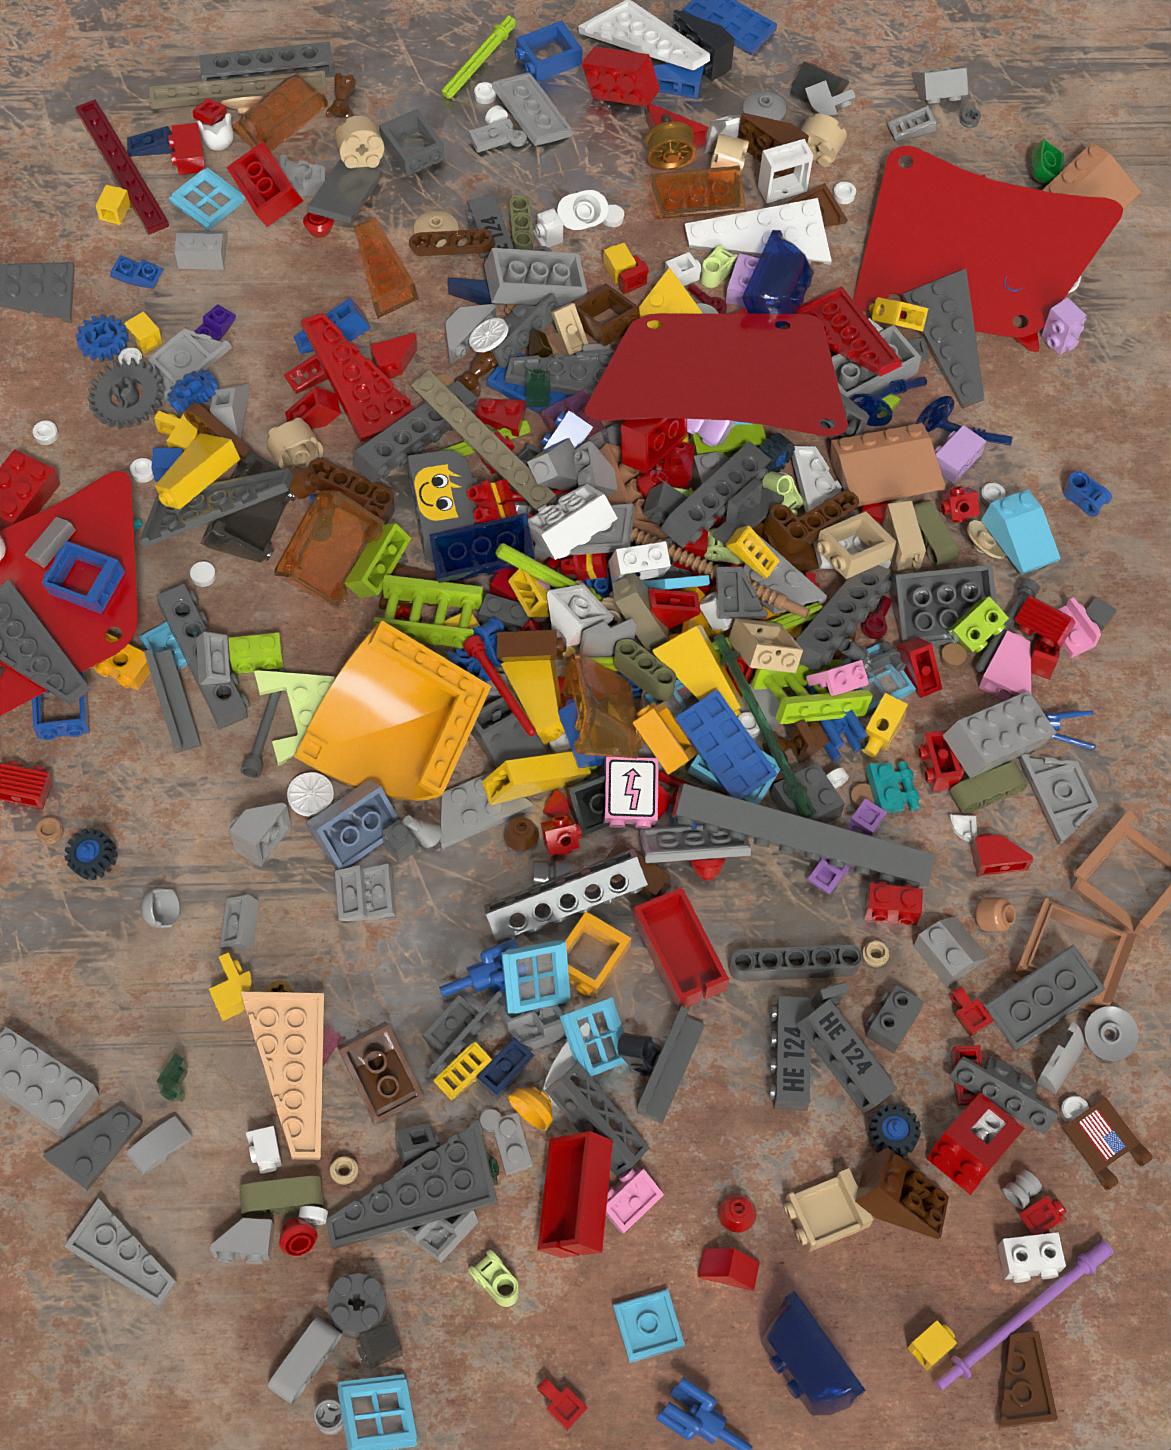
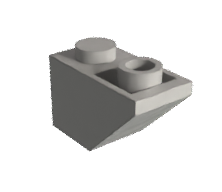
(594, 469)
(246, 1240)

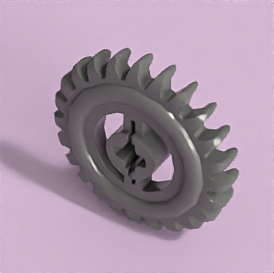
(122, 383)

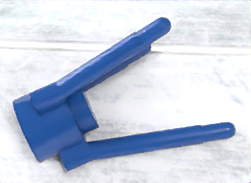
(1054, 719)

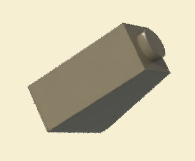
(633, 601)

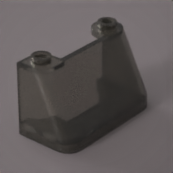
(250, 529)

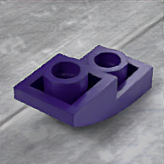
(216, 322)

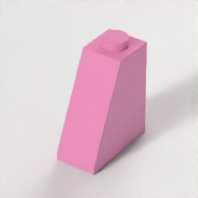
(1010, 668)

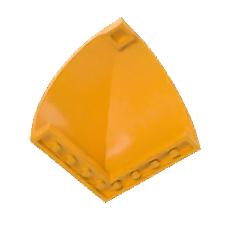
(394, 718)

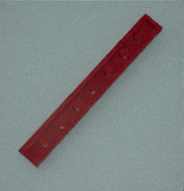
(122, 166)

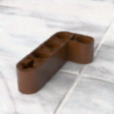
(353, 484)
(797, 533)

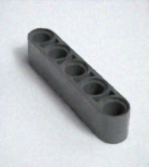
(785, 970)

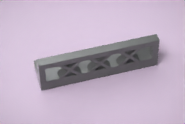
(172, 700)
(670, 1067)
(577, 1107)

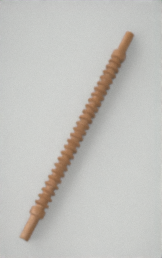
(780, 601)

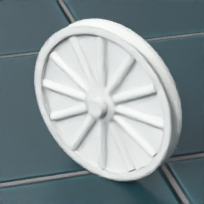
(488, 334)
(310, 794)

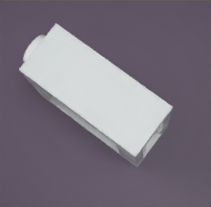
(782, 157)
(649, 560)

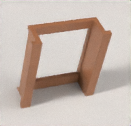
(1095, 859)
(1087, 925)

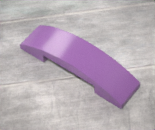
(864, 821)

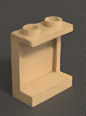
(827, 1211)

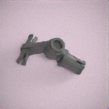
(859, 653)

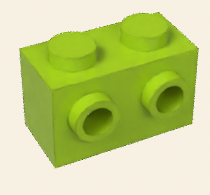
(978, 625)
(256, 653)

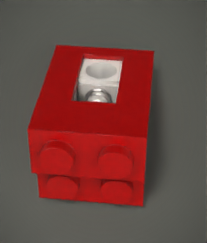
(975, 1143)

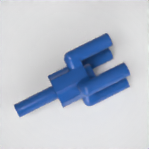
(833, 728)
(483, 974)
(700, 1418)

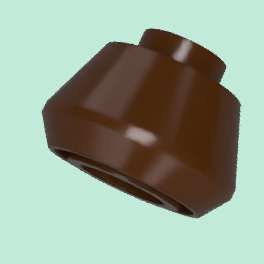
(303, 482)
(521, 834)

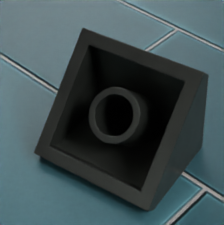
(812, 74)
(588, 804)

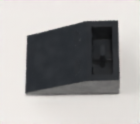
(709, 37)

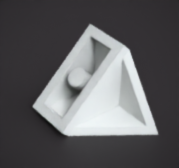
(726, 125)

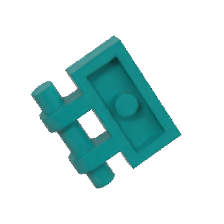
(886, 790)

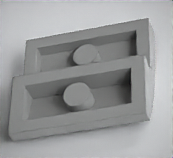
(602, 640)
(365, 893)

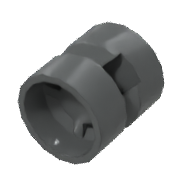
(544, 871)

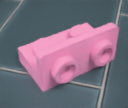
(1084, 633)
(841, 678)
(631, 1198)

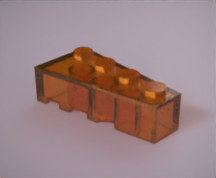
(386, 275)

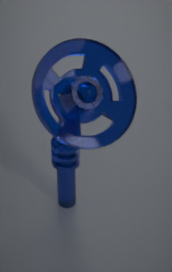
(875, 405)
(939, 419)

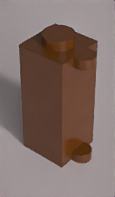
(530, 645)
(656, 878)

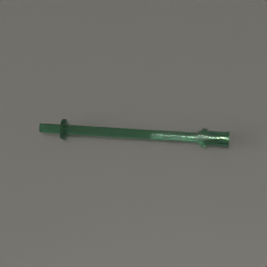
(796, 791)

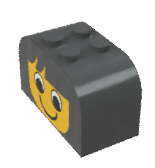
(439, 494)

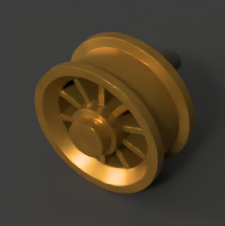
(670, 145)

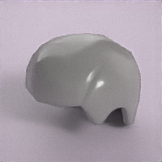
(160, 908)

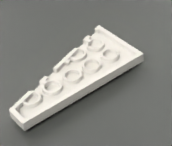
(640, 31)
(750, 230)
(817, 487)

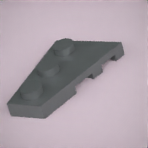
(94, 1147)

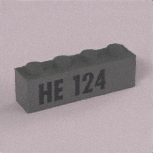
(485, 214)
(792, 1055)
(846, 1056)

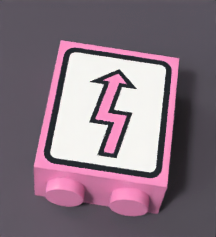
(631, 792)

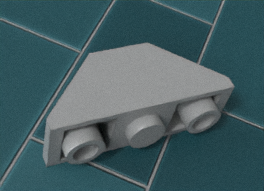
(461, 325)
(230, 406)

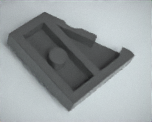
(736, 595)

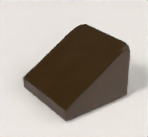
(539, 344)

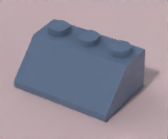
(353, 824)

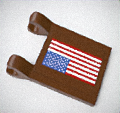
(1104, 1138)

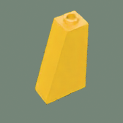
(196, 469)
(698, 666)
(539, 693)
(532, 776)

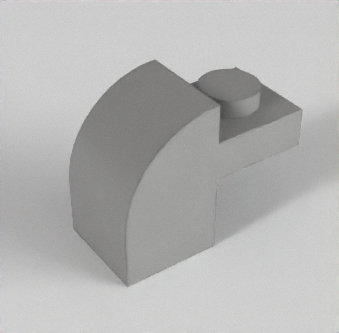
(824, 103)

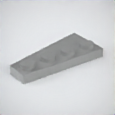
(117, 1253)

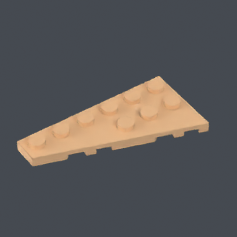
(291, 1052)

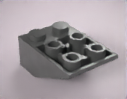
(503, 736)

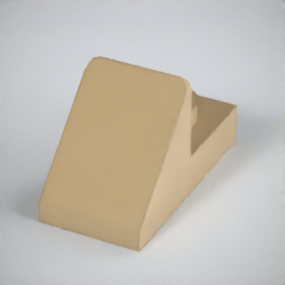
(569, 329)

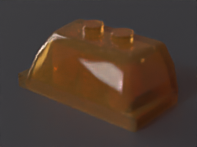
(280, 112)
(697, 192)

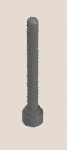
(1026, 588)
(253, 764)

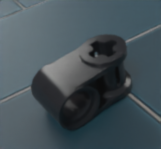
(638, 1052)

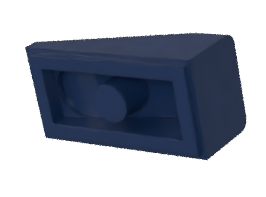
(150, 143)
(470, 290)
(505, 1068)

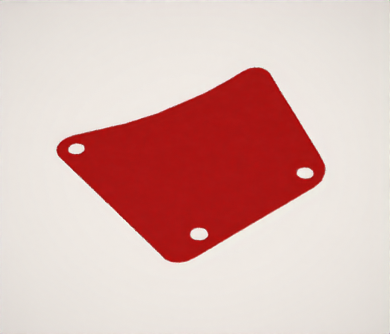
(950, 220)
(723, 371)
(102, 524)

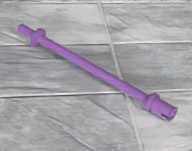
(1085, 1264)

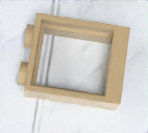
(903, 526)
(880, 545)
(768, 649)

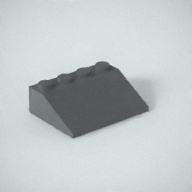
(935, 600)

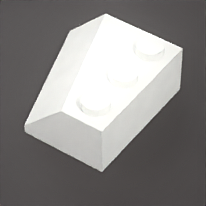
(571, 521)

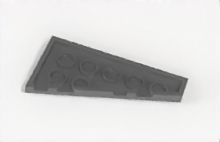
(38, 288)
(951, 334)
(567, 373)
(213, 503)
(33, 651)
(430, 1189)

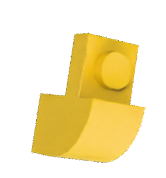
(180, 431)
(228, 994)

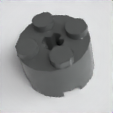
(353, 1289)

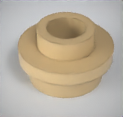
(880, 948)
(339, 1163)

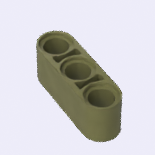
(521, 222)
(936, 537)
(644, 670)
(988, 788)
(280, 1196)

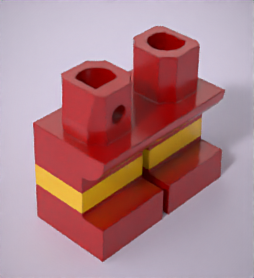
(492, 501)
(586, 566)

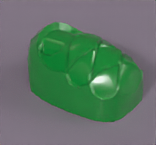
(1046, 162)

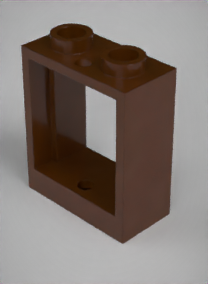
(605, 298)

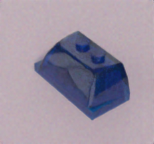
(778, 279)
(472, 549)
(809, 1360)

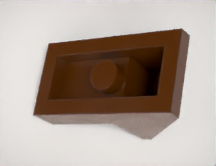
(807, 739)

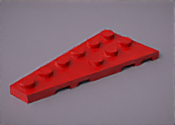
(851, 332)
(358, 383)

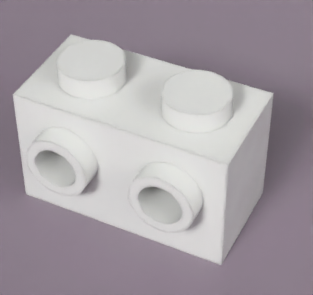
(1031, 1257)

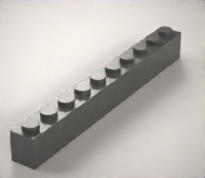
(802, 835)

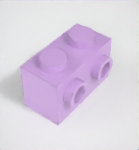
(740, 278)
(1064, 326)
(959, 453)

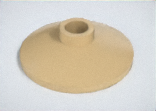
(241, 104)
(436, 221)
(983, 540)

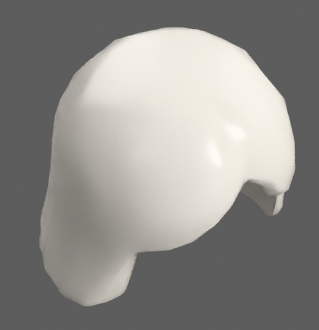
(219, 135)

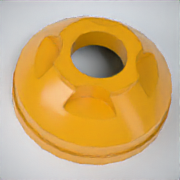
(532, 1107)

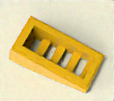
(739, 544)
(464, 1057)

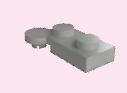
(496, 135)
(509, 1140)

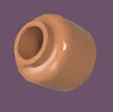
(995, 914)

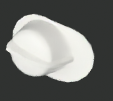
(582, 210)

